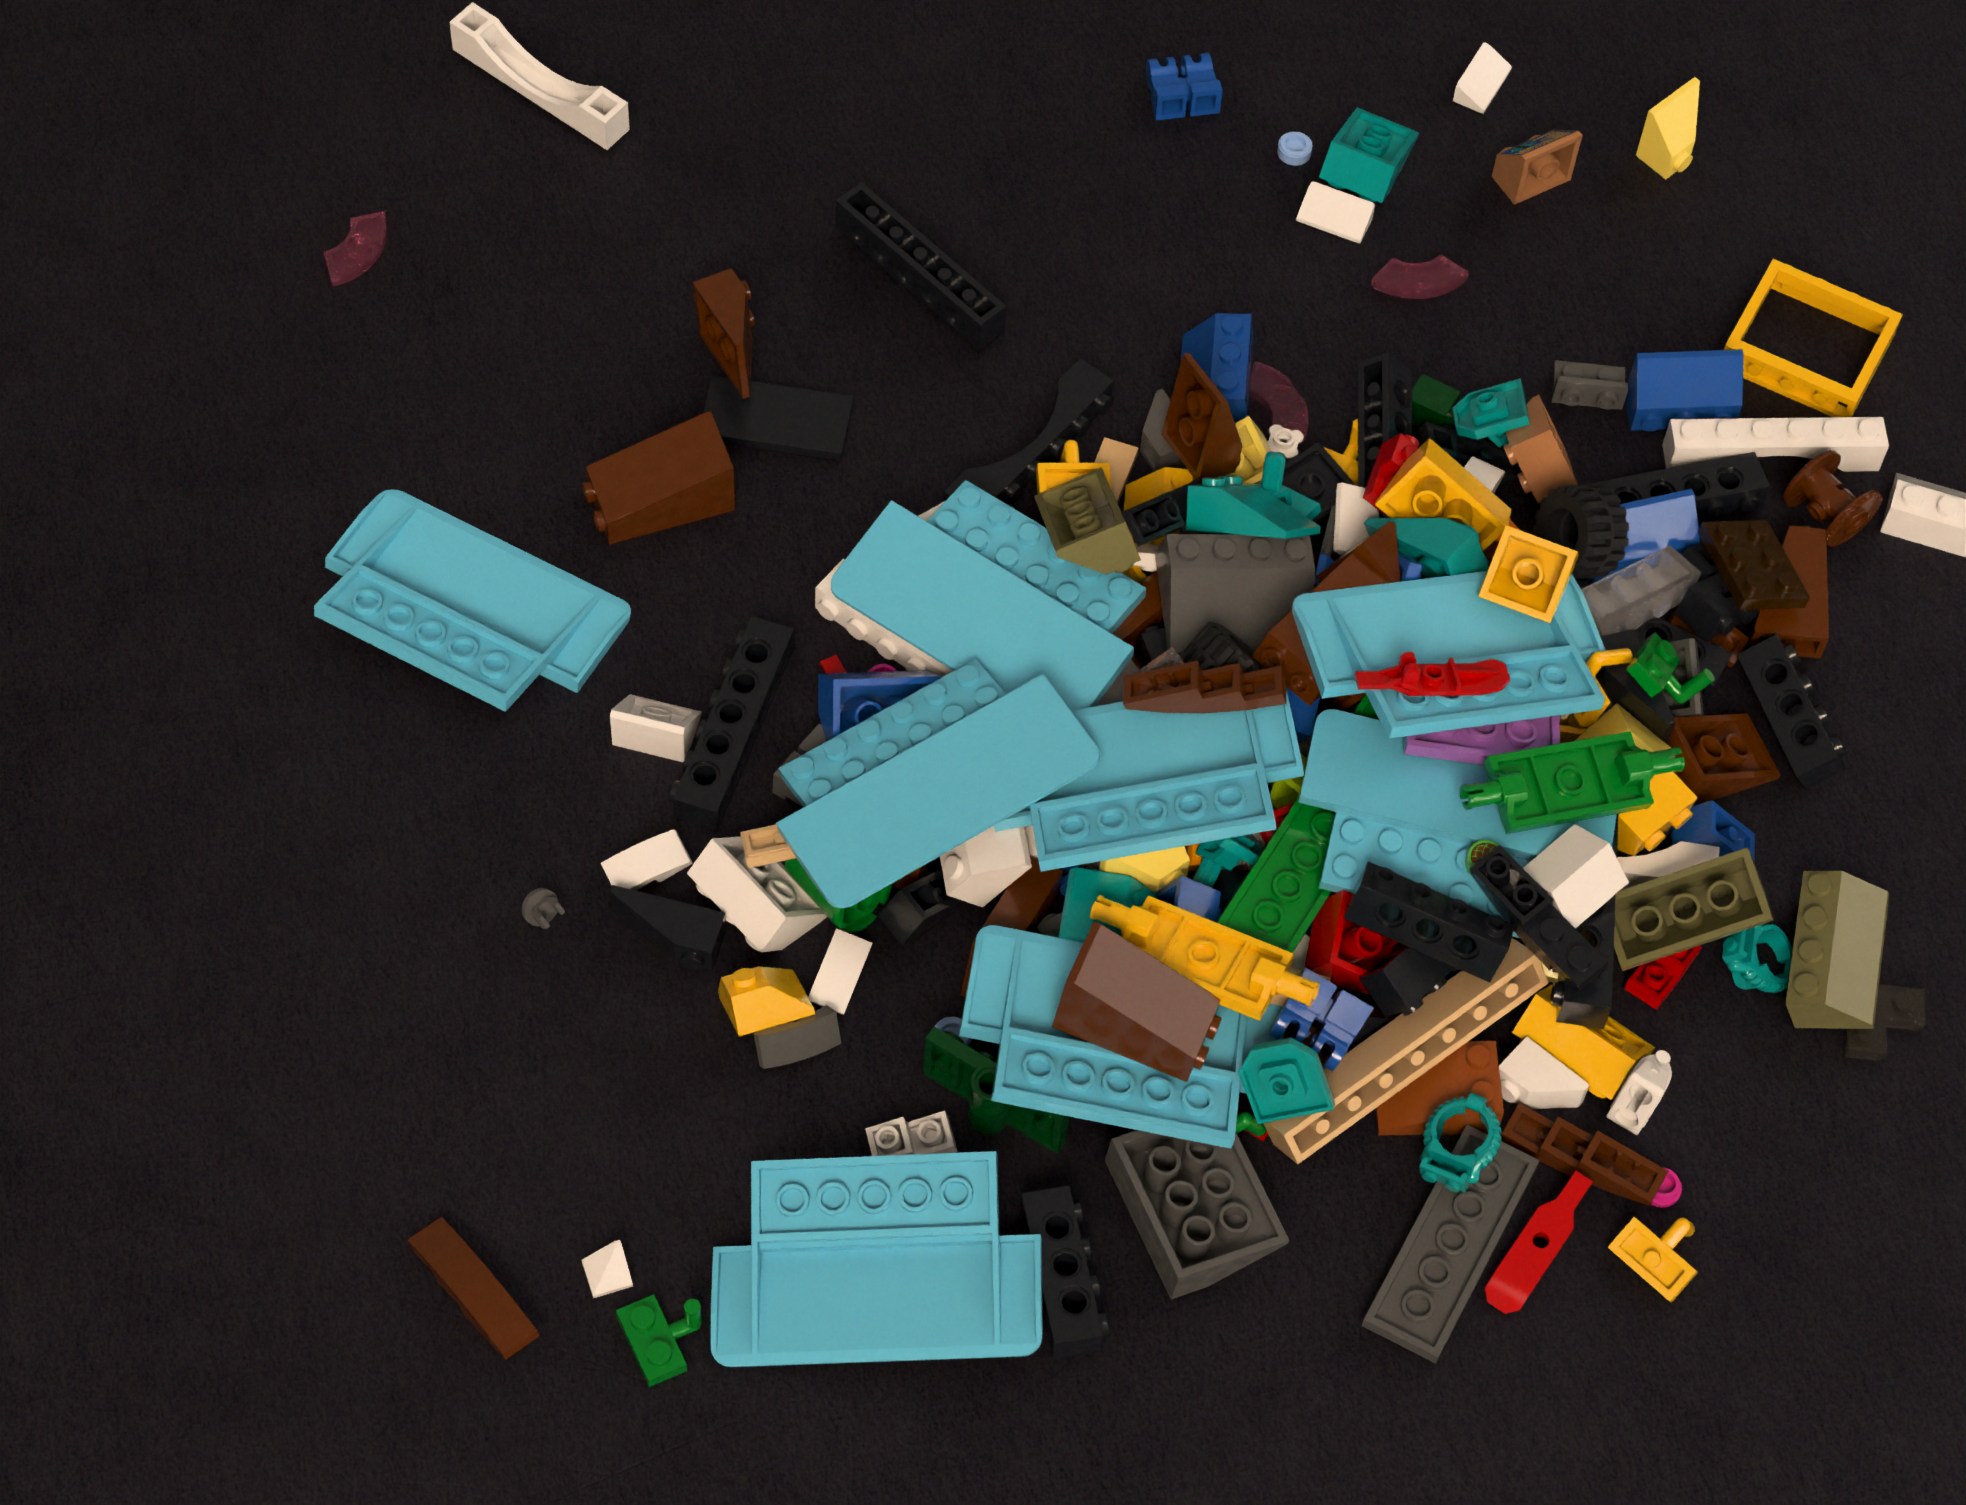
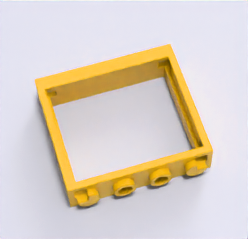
(1793, 379)

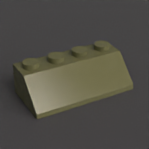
(1088, 524)
(1689, 909)
(1837, 952)

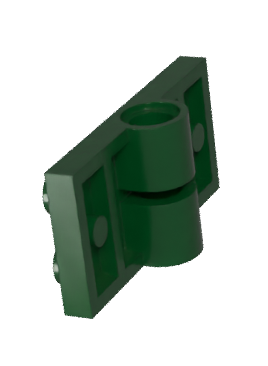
(972, 1078)

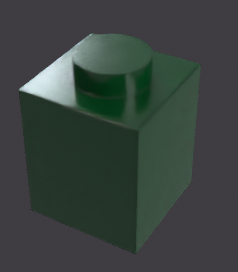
(1433, 402)

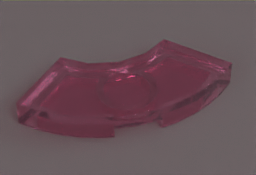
(359, 249)
(1419, 279)
(1279, 398)

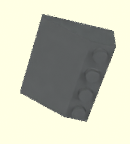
(1231, 582)
(1194, 1207)

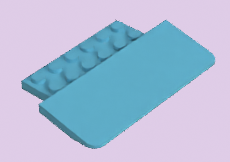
(992, 591)
(465, 602)
(1445, 620)
(927, 779)
(1164, 783)
(1407, 811)
(1013, 1003)
(876, 1265)

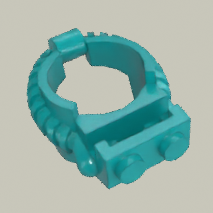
(1743, 962)
(1455, 1170)

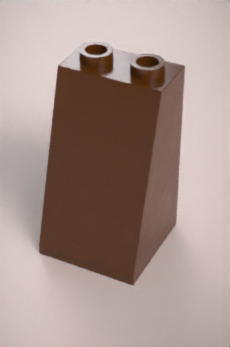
(662, 481)
(1283, 641)
(1136, 1006)

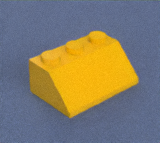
(1439, 487)
(1595, 1054)

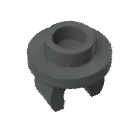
(541, 907)

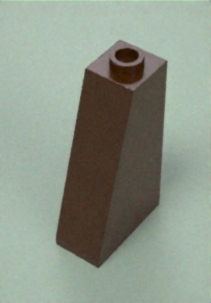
(1807, 626)
(1023, 904)

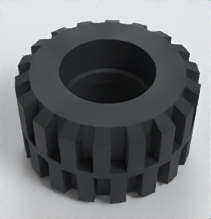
(1588, 522)
(1219, 647)

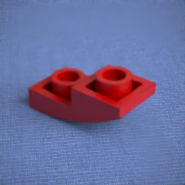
(1657, 979)

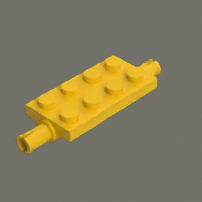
(1213, 956)

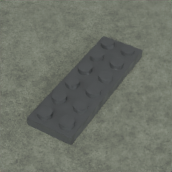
(1448, 1251)

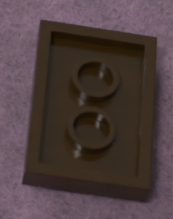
(1753, 565)

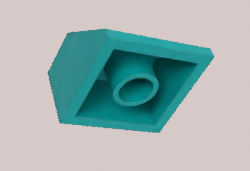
(1082, 892)

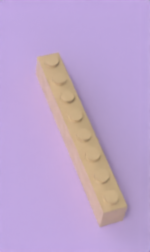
(1410, 1048)

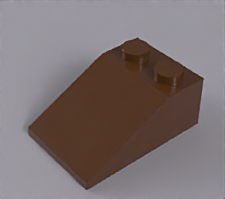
(727, 324)
(1201, 424)
(1721, 755)

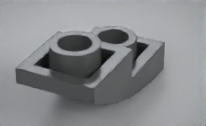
(798, 1039)

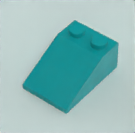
(1367, 155)
(1242, 509)
(1437, 544)

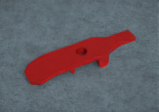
(1449, 678)
(1527, 1263)

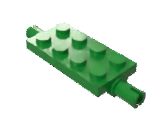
(1570, 781)

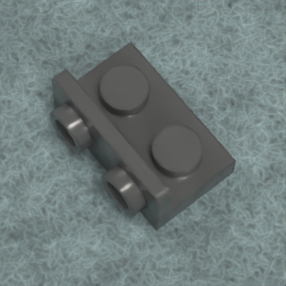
(1588, 385)

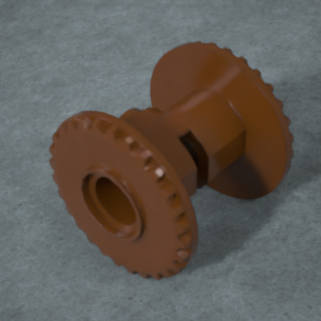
(1828, 501)

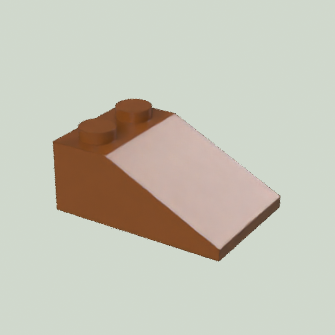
(1464, 1071)

